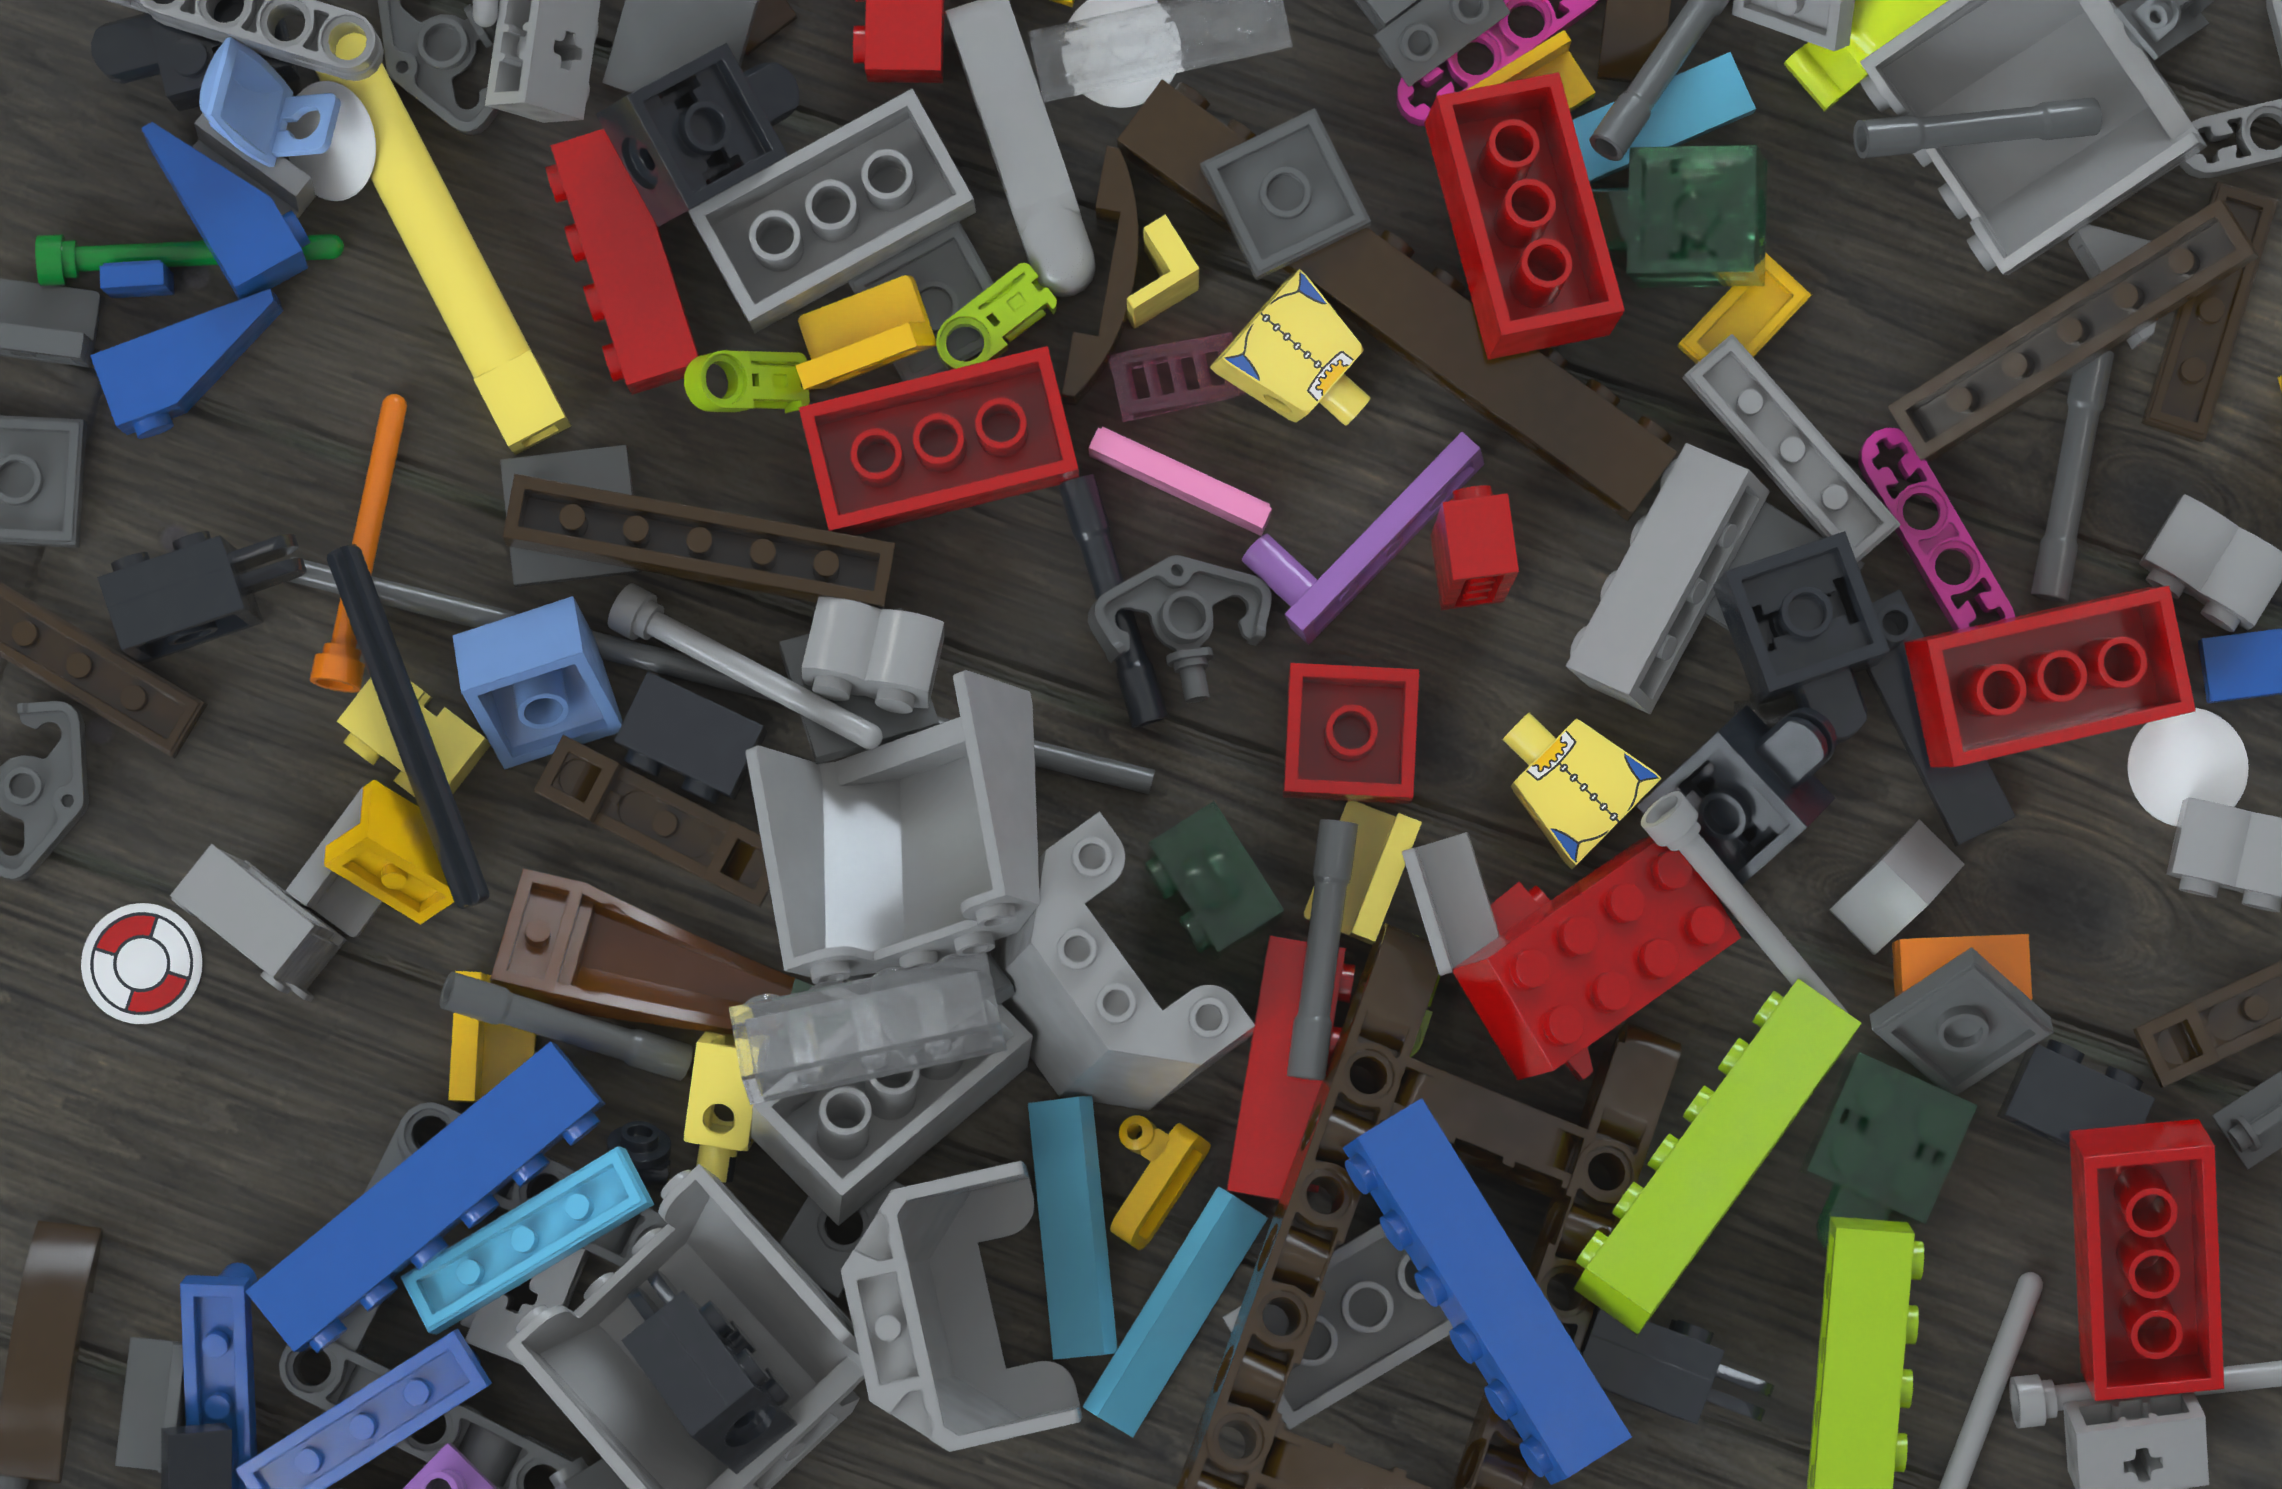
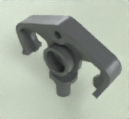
(430, 55)
(1179, 604)
(45, 792)

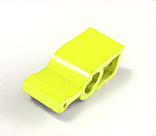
(1832, 74)

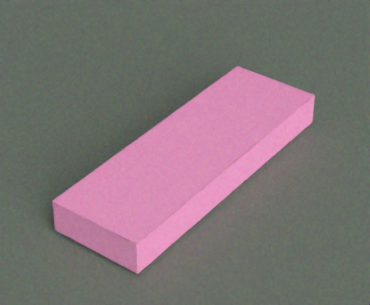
(1180, 480)

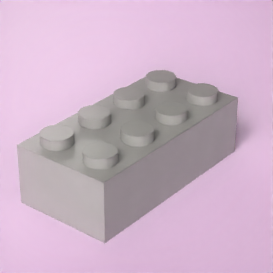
(833, 210)
(864, 1134)
(1363, 1329)

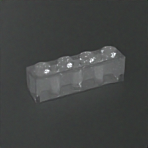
(1154, 43)
(867, 1027)

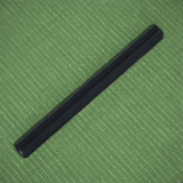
(408, 726)

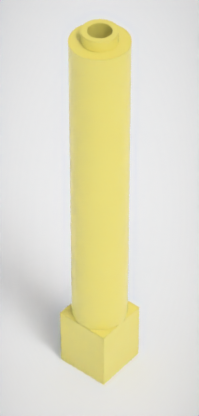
(453, 265)

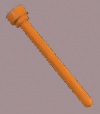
(340, 663)

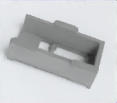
(258, 920)

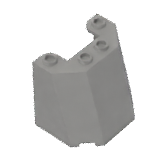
(2016, 56)
(905, 843)
(1084, 1003)
(716, 1255)
(930, 1319)

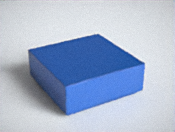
(136, 279)

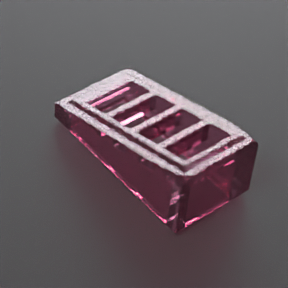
(1133, 408)

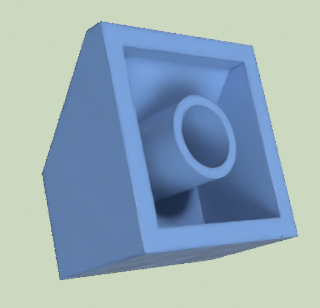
(536, 681)

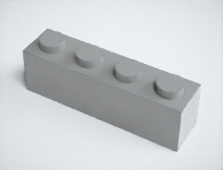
(1667, 577)

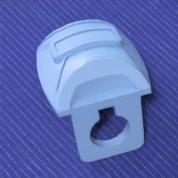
(254, 105)

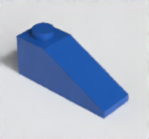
(235, 219)
(173, 367)

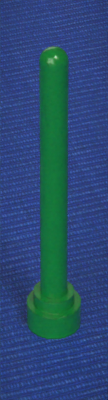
(62, 259)

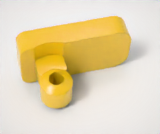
(1171, 1167)

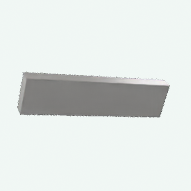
(1789, 447)

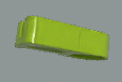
(999, 314)
(753, 379)

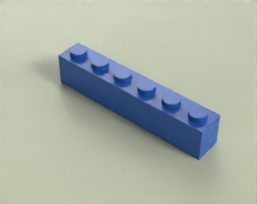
(425, 1199)
(1485, 1293)

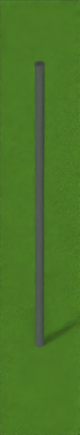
(687, 668)

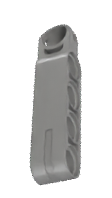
(256, 29)
(1023, 145)

